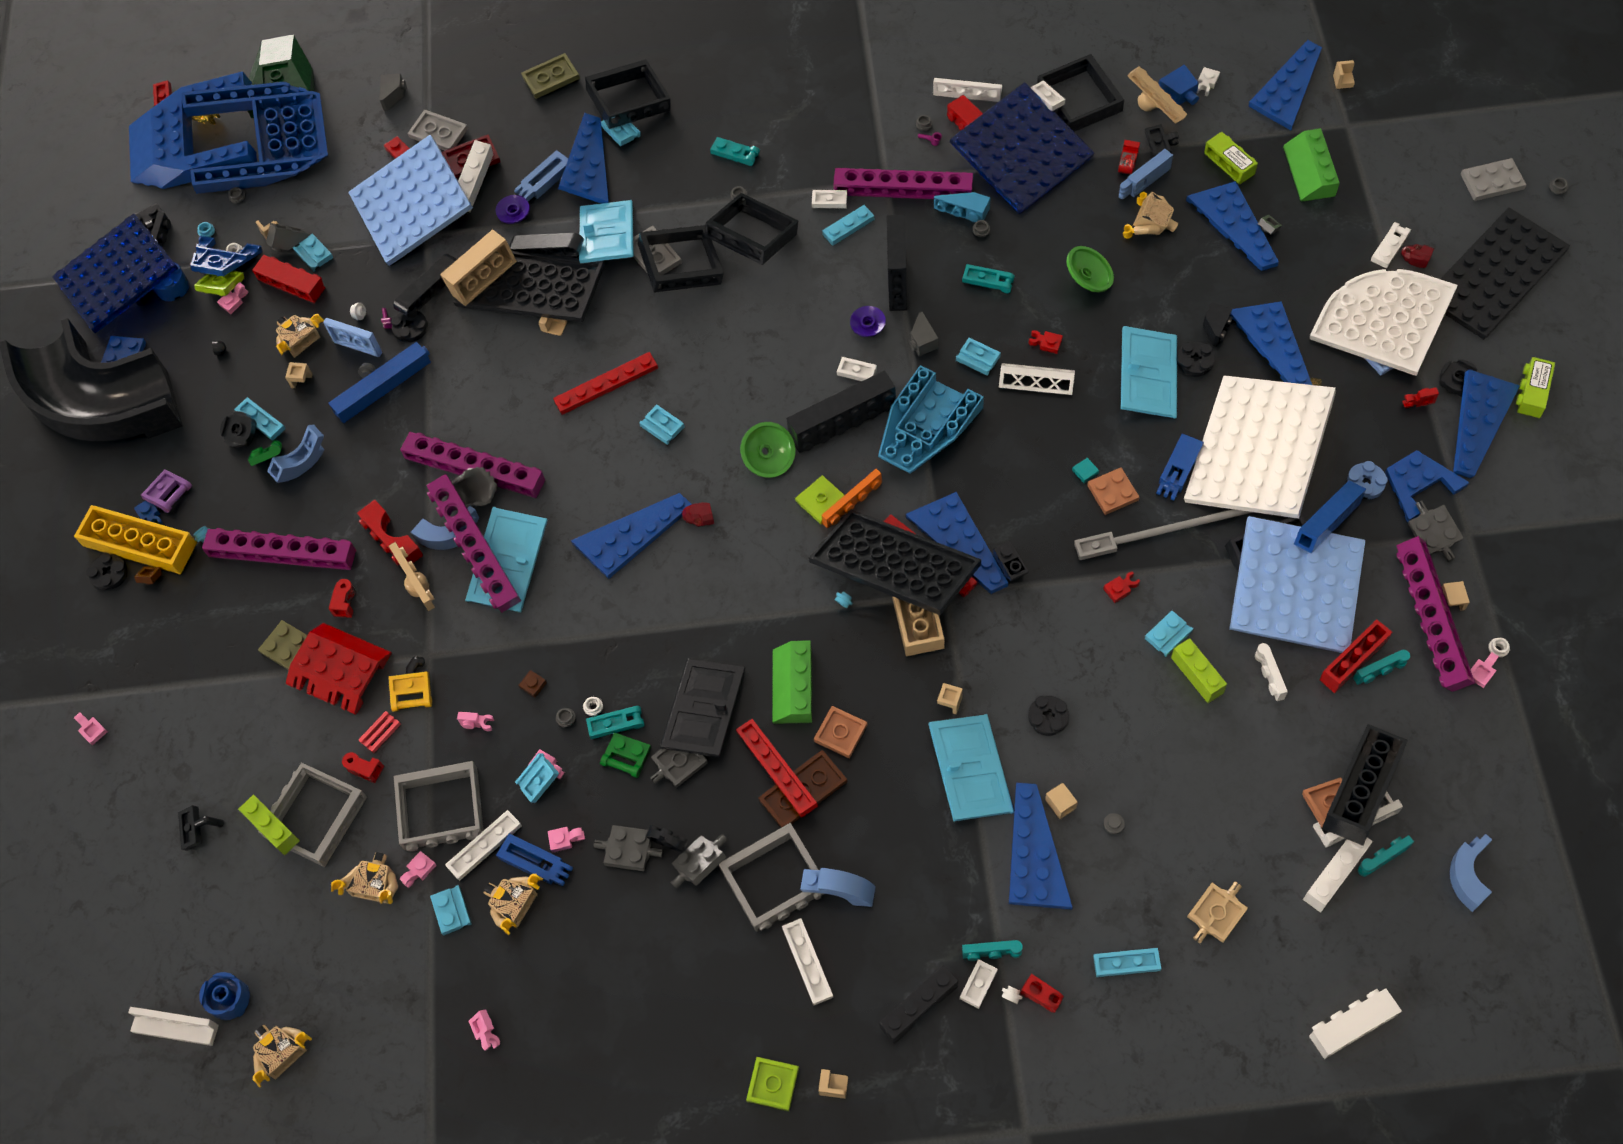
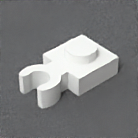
(1207, 80)

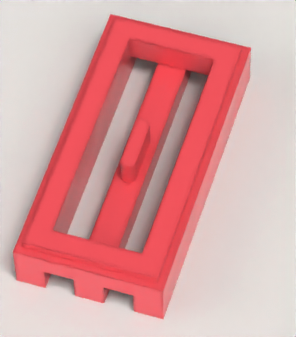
(376, 731)

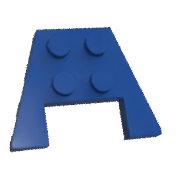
(220, 261)
(1415, 475)

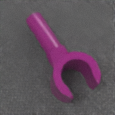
(935, 138)
(385, 320)

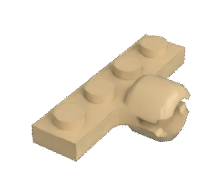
(1154, 96)
(415, 582)

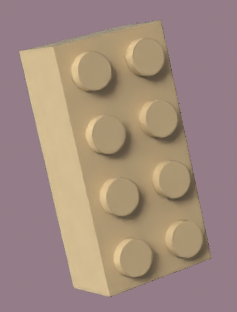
(478, 267)
(918, 628)

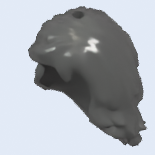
(475, 487)

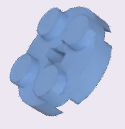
(1373, 473)

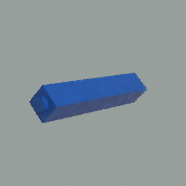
(380, 382)
(1329, 516)

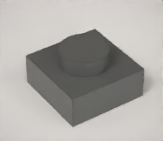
(1269, 224)

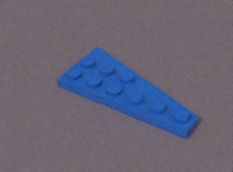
(1481, 413)
(622, 540)

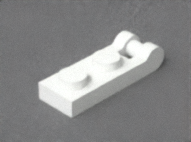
(1390, 245)
(1271, 671)

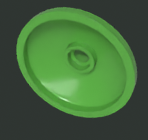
(1089, 269)
(779, 447)

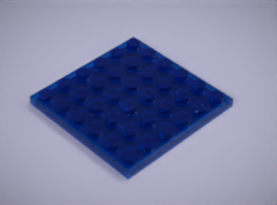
(1021, 147)
(114, 273)

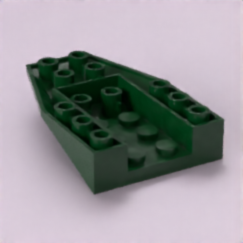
(282, 61)

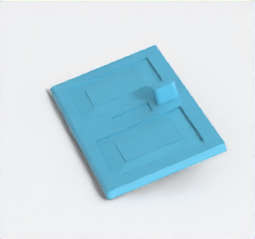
(606, 231)
(1149, 372)
(516, 544)
(970, 767)

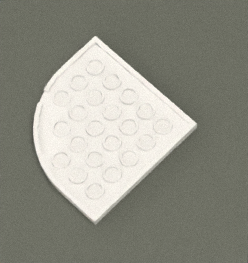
(1385, 317)

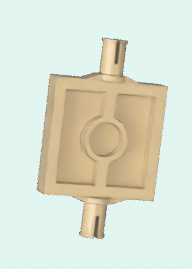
(1217, 912)

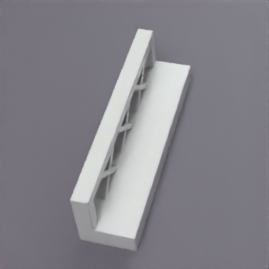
(969, 89)
(1041, 372)
(1384, 812)
(173, 1026)

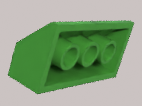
(1311, 166)
(792, 683)

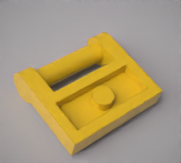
(410, 684)

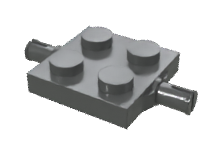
(1436, 529)
(676, 765)
(627, 848)
(698, 860)

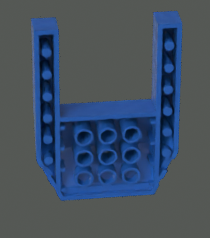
(286, 128)
(164, 140)

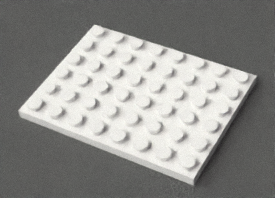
(1260, 446)

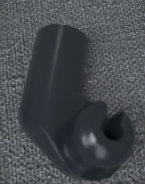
(415, 662)

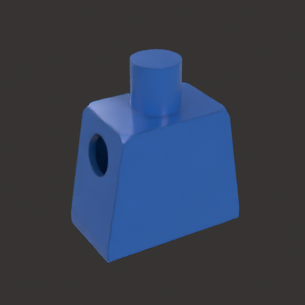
(1180, 86)

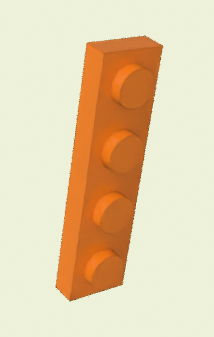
(849, 500)

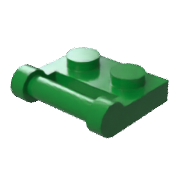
(259, 455)
(627, 749)

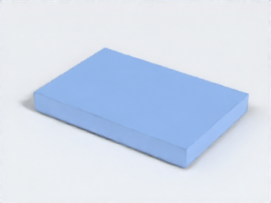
(353, 337)

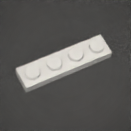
(483, 845)
(807, 962)

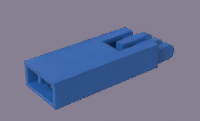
(1183, 458)
(529, 857)

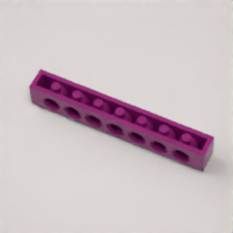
(901, 183)
(447, 461)
(444, 487)
(215, 547)
(1462, 674)

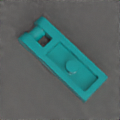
(734, 151)
(988, 278)
(1382, 667)
(614, 722)
(1383, 856)
(992, 949)

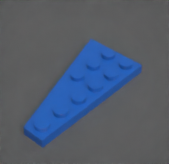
(1286, 89)
(586, 163)
(1234, 219)
(1274, 339)
(951, 525)
(1035, 867)

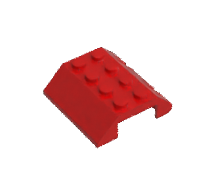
(336, 666)

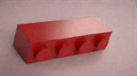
(962, 112)
(288, 278)
(1355, 656)

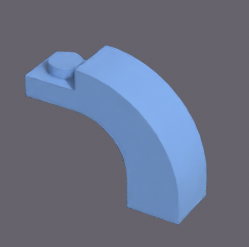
(301, 459)
(438, 537)
(1463, 877)
(839, 883)

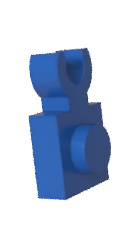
(148, 512)

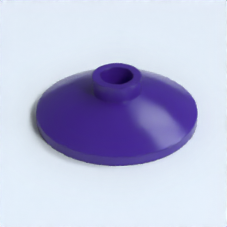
(511, 204)
(867, 315)

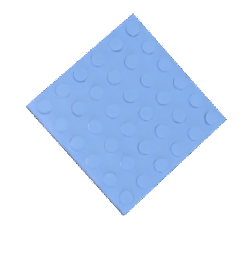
(410, 200)
(1295, 592)

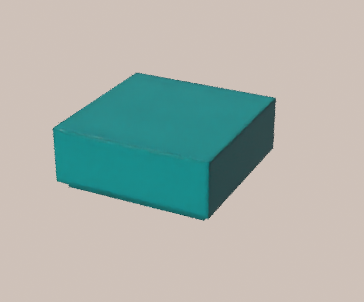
(1085, 470)

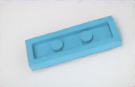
(848, 225)
(265, 422)
(1127, 962)

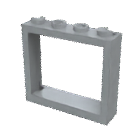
(432, 776)
(341, 822)
(756, 850)

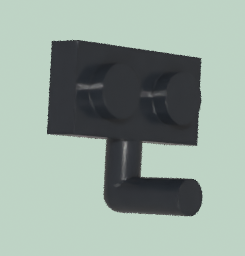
(190, 826)

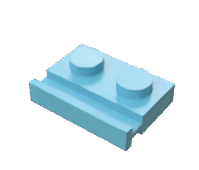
(623, 133)
(313, 252)
(978, 356)
(662, 424)
(1168, 633)
(537, 777)
(450, 910)

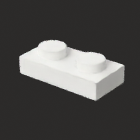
(1048, 95)
(829, 199)
(856, 369)
(978, 984)

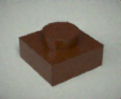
(148, 575)
(532, 683)

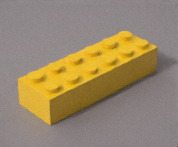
(135, 539)

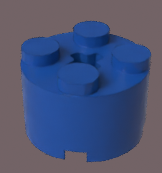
(173, 286)
(224, 996)

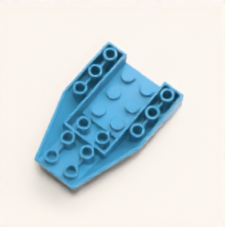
(926, 420)

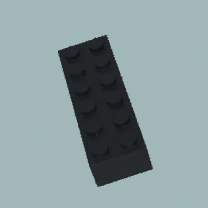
(841, 411)
(1364, 784)

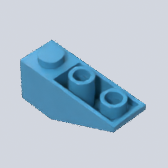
(964, 205)

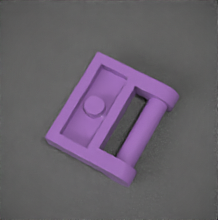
(162, 487)

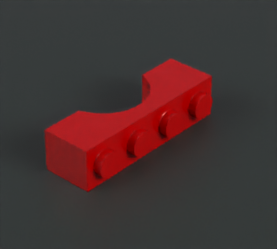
(376, 520)

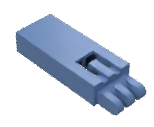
(546, 173)
(1146, 174)

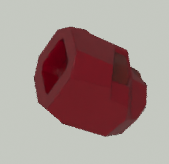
(1417, 255)
(698, 514)

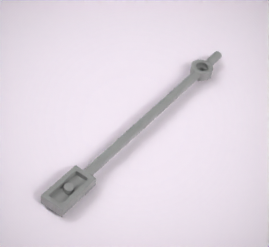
(1106, 543)

